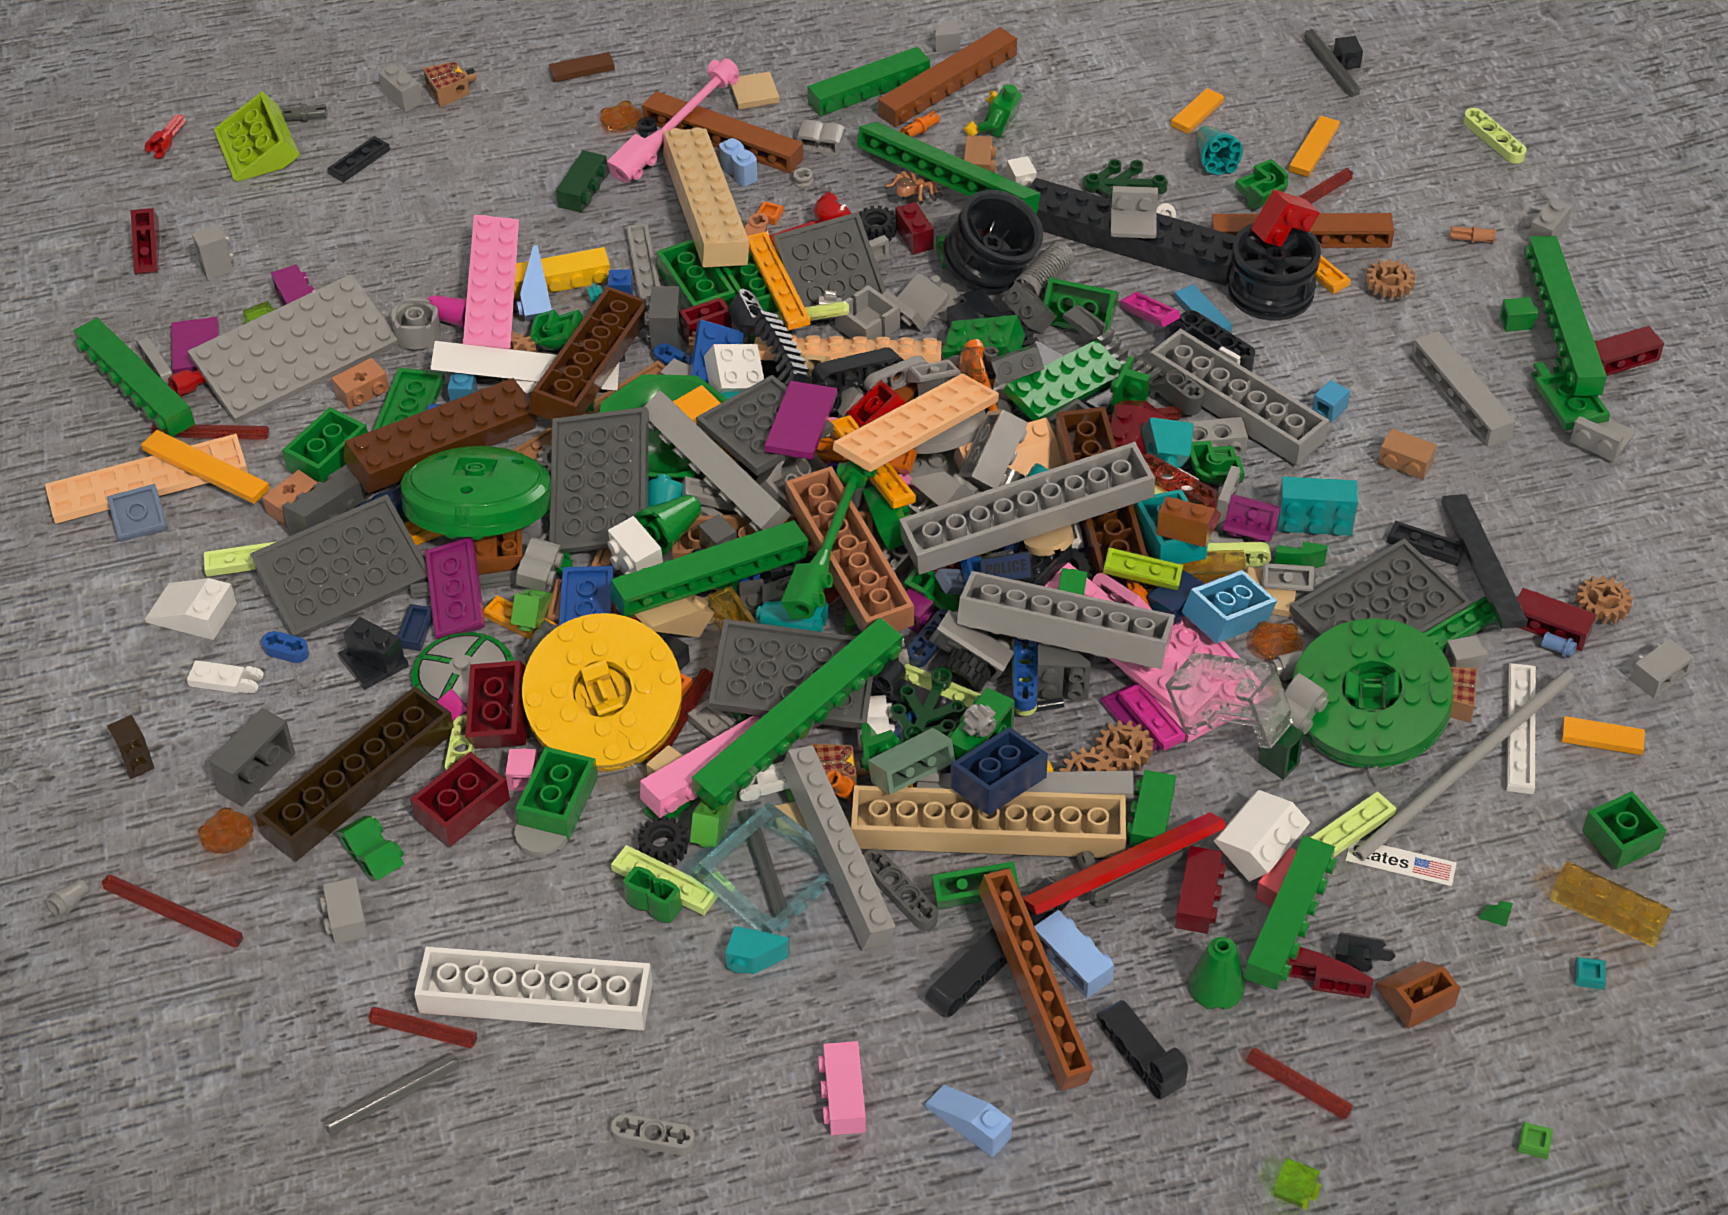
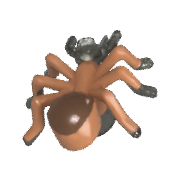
(912, 189)

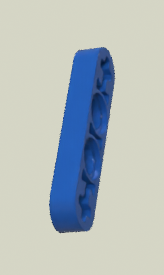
(1025, 670)

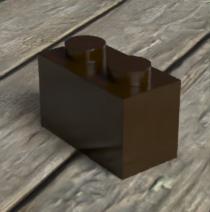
(130, 746)

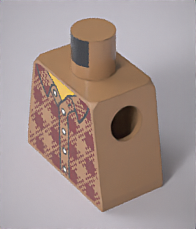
(448, 82)
(1463, 692)
(840, 759)

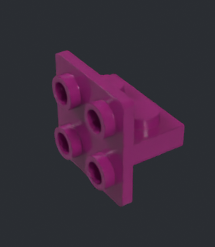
(1251, 518)

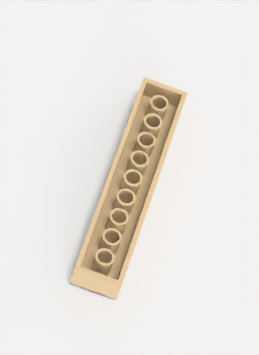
(705, 198)
(1024, 826)

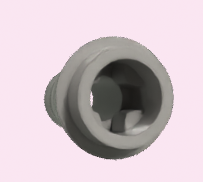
(65, 899)

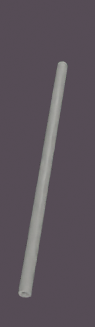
(1463, 766)

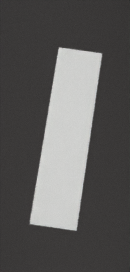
(498, 362)

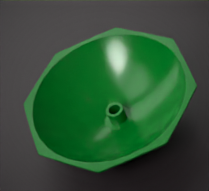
(637, 394)

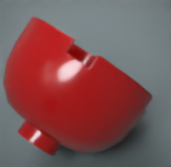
(828, 209)

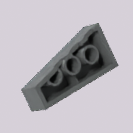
(325, 501)

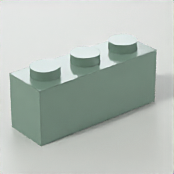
(911, 761)

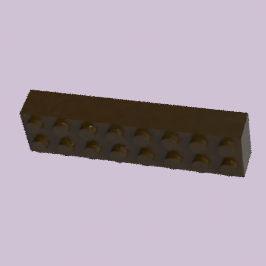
(354, 773)

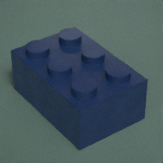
(999, 770)

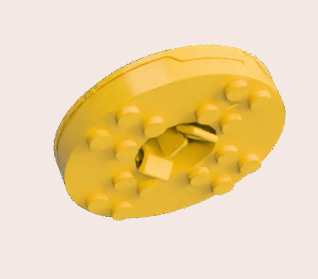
(603, 690)

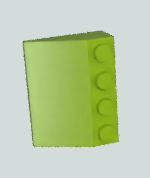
(256, 139)

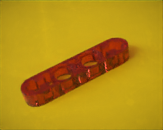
(1200, 493)

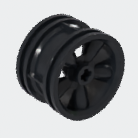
(980, 260)
(1274, 292)

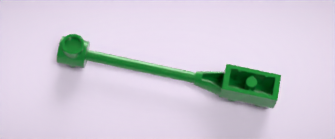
(809, 579)

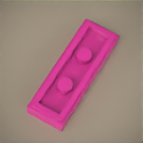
(1149, 309)
(1151, 716)

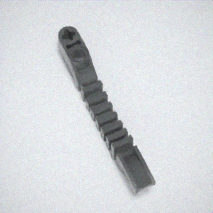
(1174, 386)

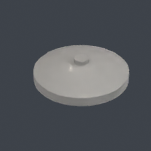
(953, 437)

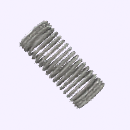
(1048, 252)

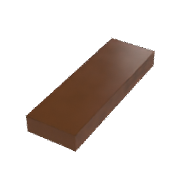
(581, 67)

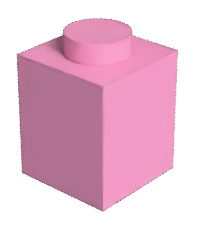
(520, 768)

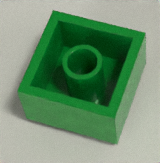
(1624, 830)

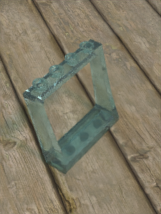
(710, 877)

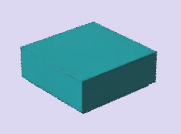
(1590, 973)

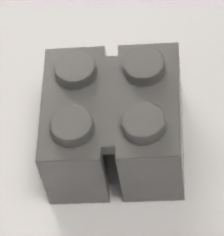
(872, 317)

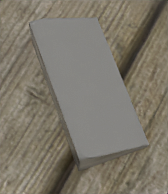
(931, 371)
(1287, 577)

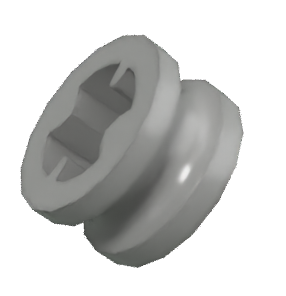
(803, 177)

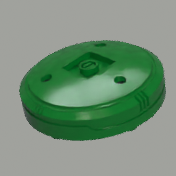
(475, 492)
(1384, 690)

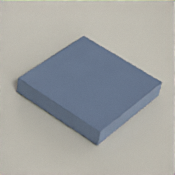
(137, 512)

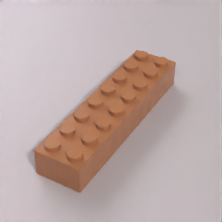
(856, 560)

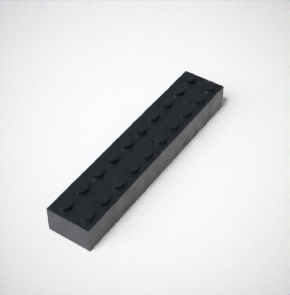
(1177, 244)

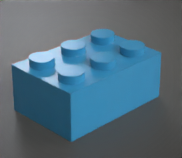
(1228, 606)

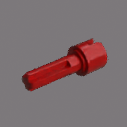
(162, 140)
(185, 381)

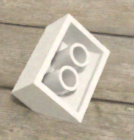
(1261, 833)

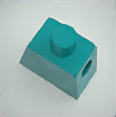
(1168, 440)

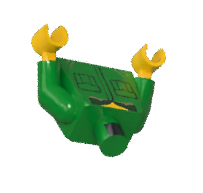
(1000, 114)

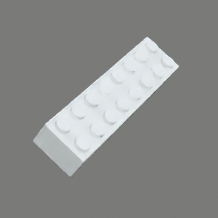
(534, 988)

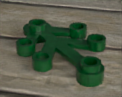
(1099, 182)
(940, 680)

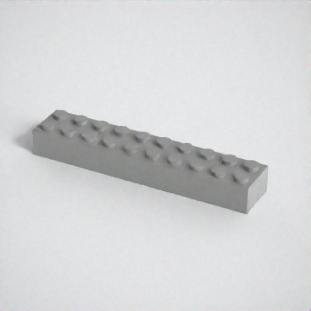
(1027, 508)

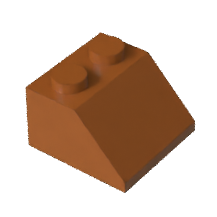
(1187, 521)

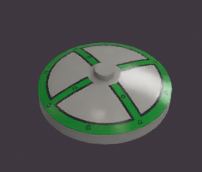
(448, 660)

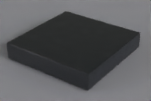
(365, 673)

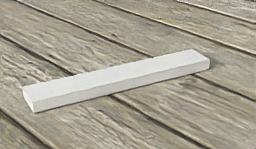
(1521, 743)

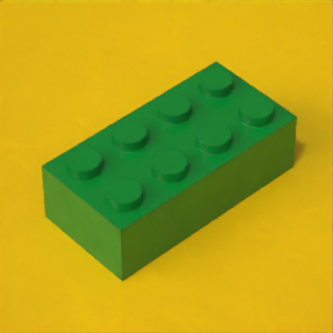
(697, 284)

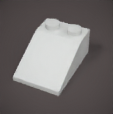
(194, 607)

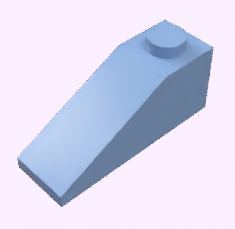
(534, 292)
(972, 1118)

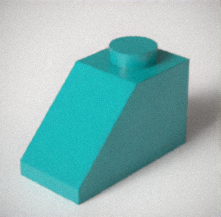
(754, 950)

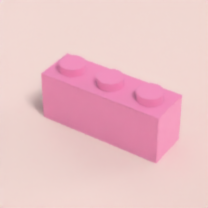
(843, 1088)

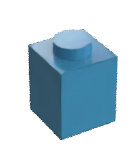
(461, 385)
(1331, 400)

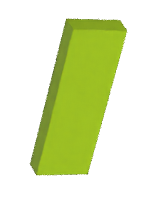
(1143, 569)

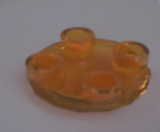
(621, 116)
(970, 364)
(1276, 639)
(226, 831)

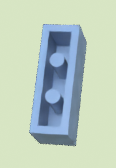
(1074, 954)

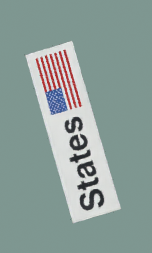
(1407, 863)

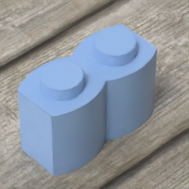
(738, 162)

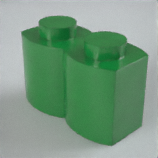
(652, 894)

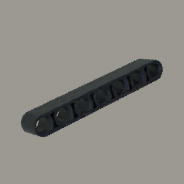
(977, 966)

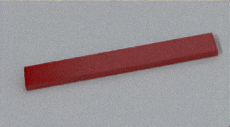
(1123, 863)

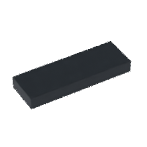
(358, 159)
(1427, 543)

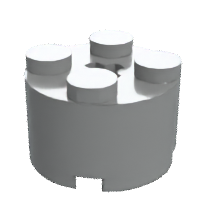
(416, 324)

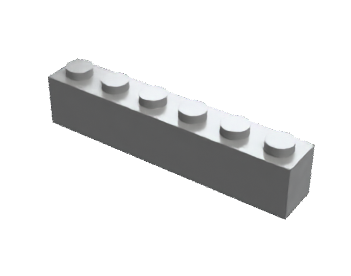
(1463, 388)

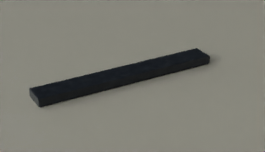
(1484, 562)

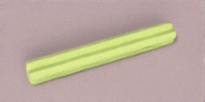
(824, 311)

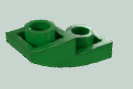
(1310, 555)

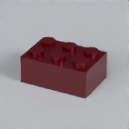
(496, 705)
(460, 799)

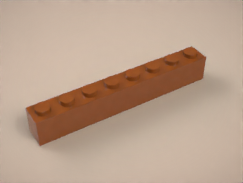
(947, 77)
(767, 146)
(1330, 229)
(1035, 980)

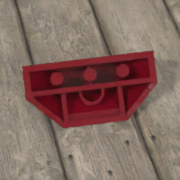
(1128, 421)

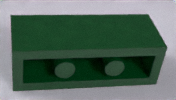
(582, 181)

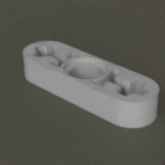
(154, 359)
(888, 373)
(676, 1132)

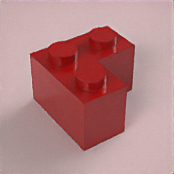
(1281, 214)

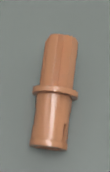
(1473, 234)

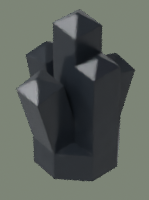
(1357, 949)

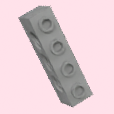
(1222, 433)

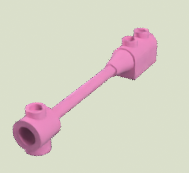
(639, 151)

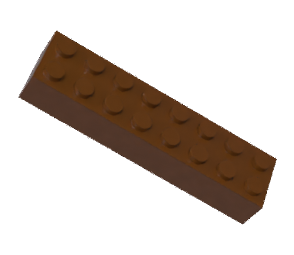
(589, 355)
(472, 420)
(1080, 436)

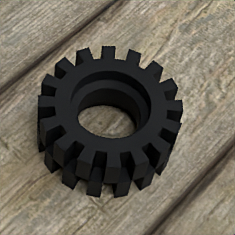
(881, 217)
(967, 670)
(661, 829)

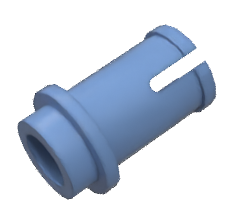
(1559, 644)

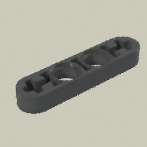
(902, 887)

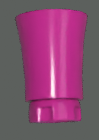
(450, 309)

